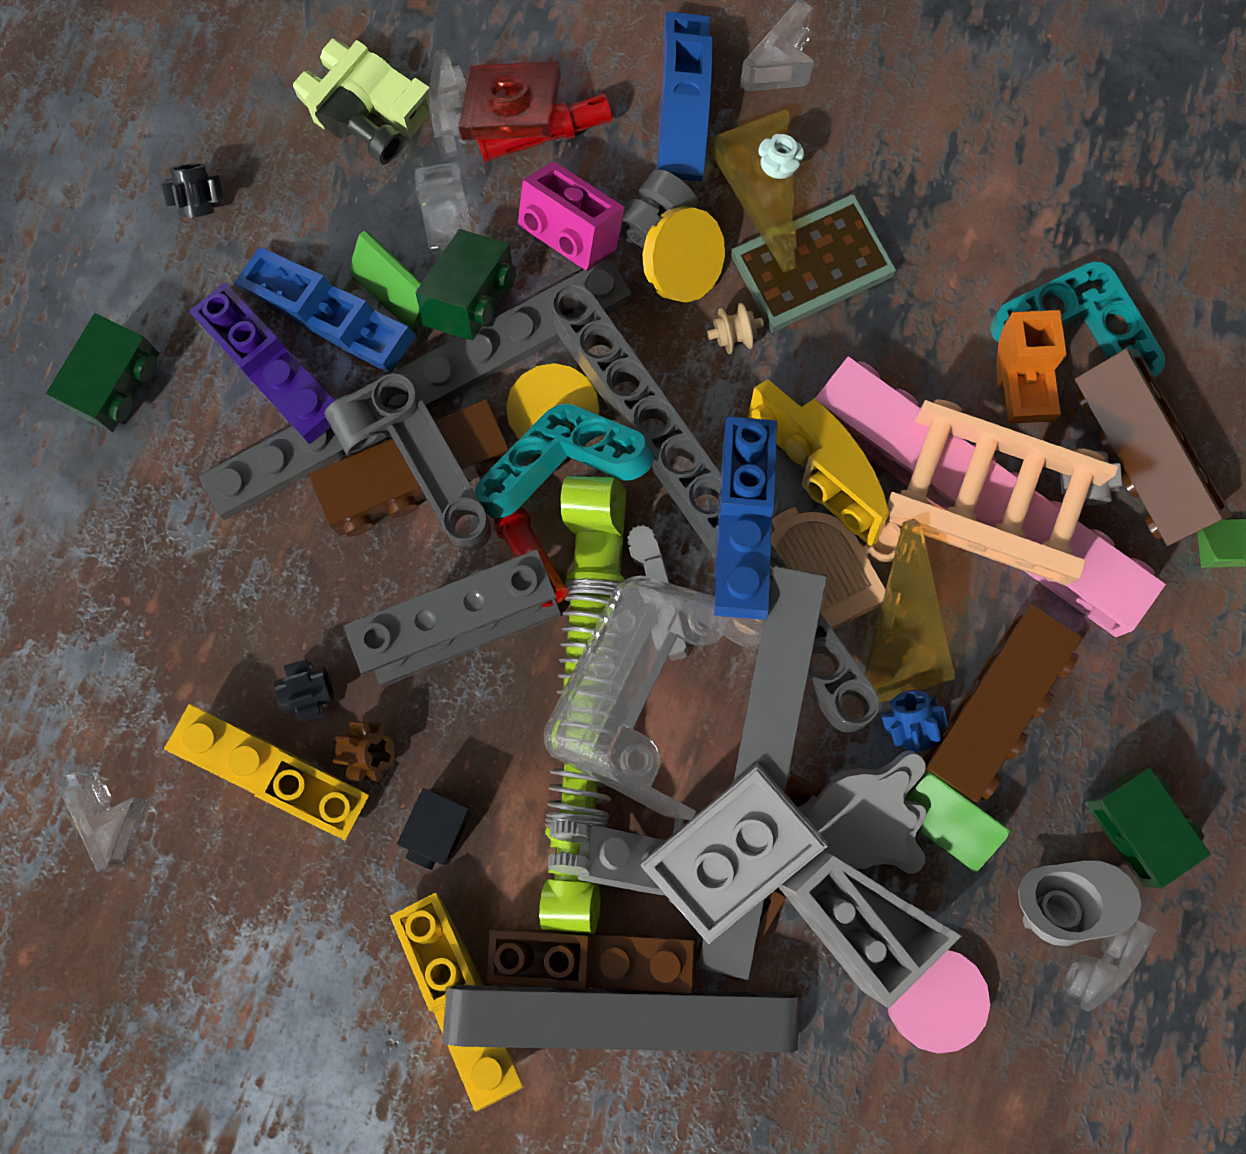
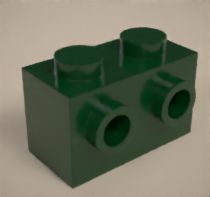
(466, 284)
(104, 373)
(1148, 827)

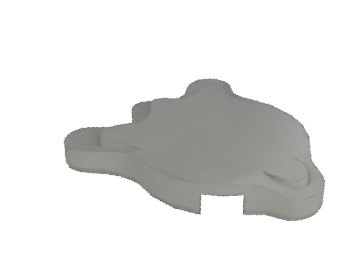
(867, 815)

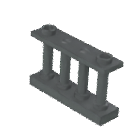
(453, 619)

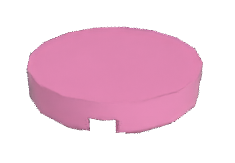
(944, 1006)

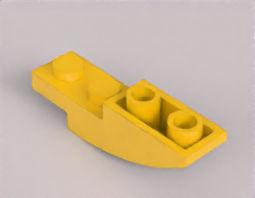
(834, 463)
(267, 771)
(440, 961)

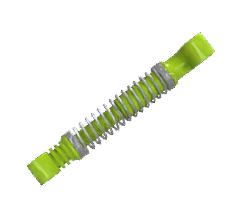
(596, 515)

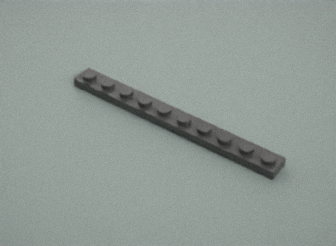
(436, 378)

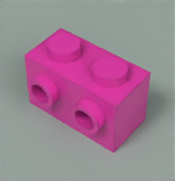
(570, 215)

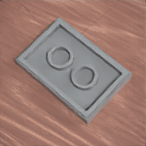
(733, 853)

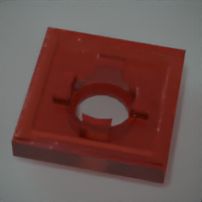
(521, 116)

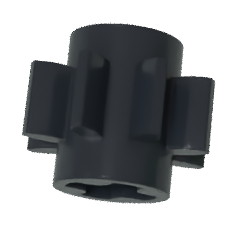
(192, 190)
(304, 690)

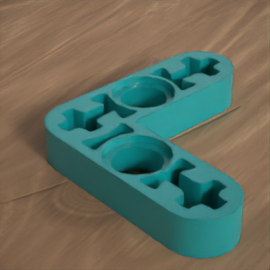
(1094, 308)
(511, 484)

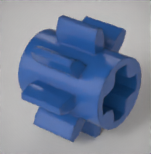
(915, 720)

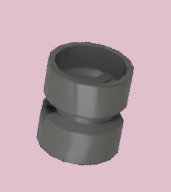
(655, 197)

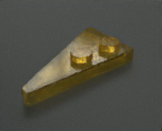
(764, 198)
(910, 635)

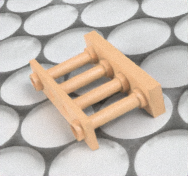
(1005, 541)

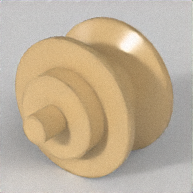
(735, 328)

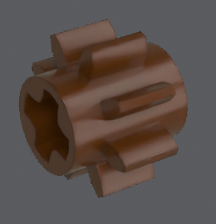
(365, 751)

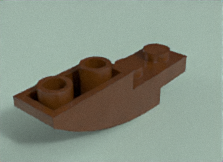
(592, 961)

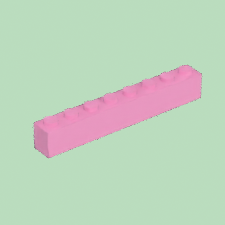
(881, 420)

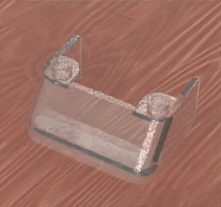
(616, 675)

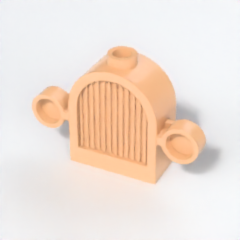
(825, 547)

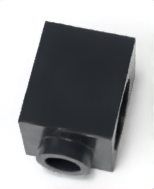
(434, 829)

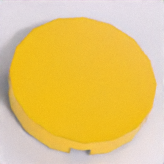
(684, 254)
(545, 388)

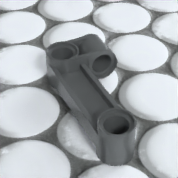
(364, 420)

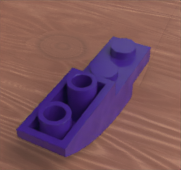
(265, 361)

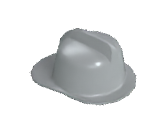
(1078, 901)

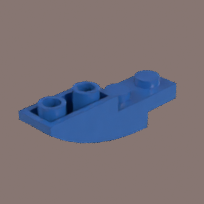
(684, 95)
(745, 519)

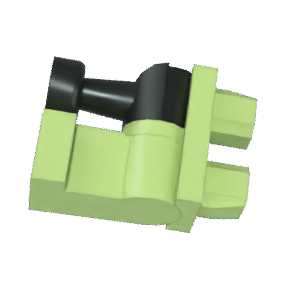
(360, 85)

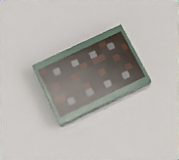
(833, 260)

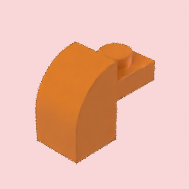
(1026, 365)

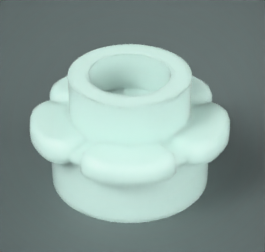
(780, 164)

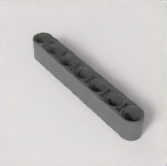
(619, 1019)

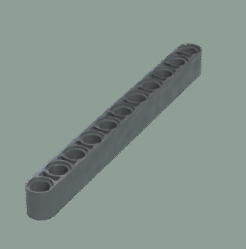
(686, 486)

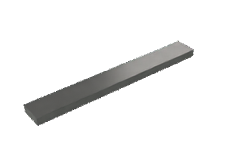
(771, 726)

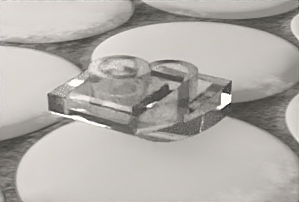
(445, 103)
(1095, 980)

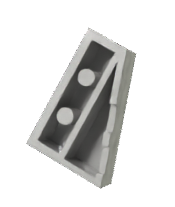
(866, 927)

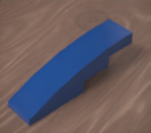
(324, 309)

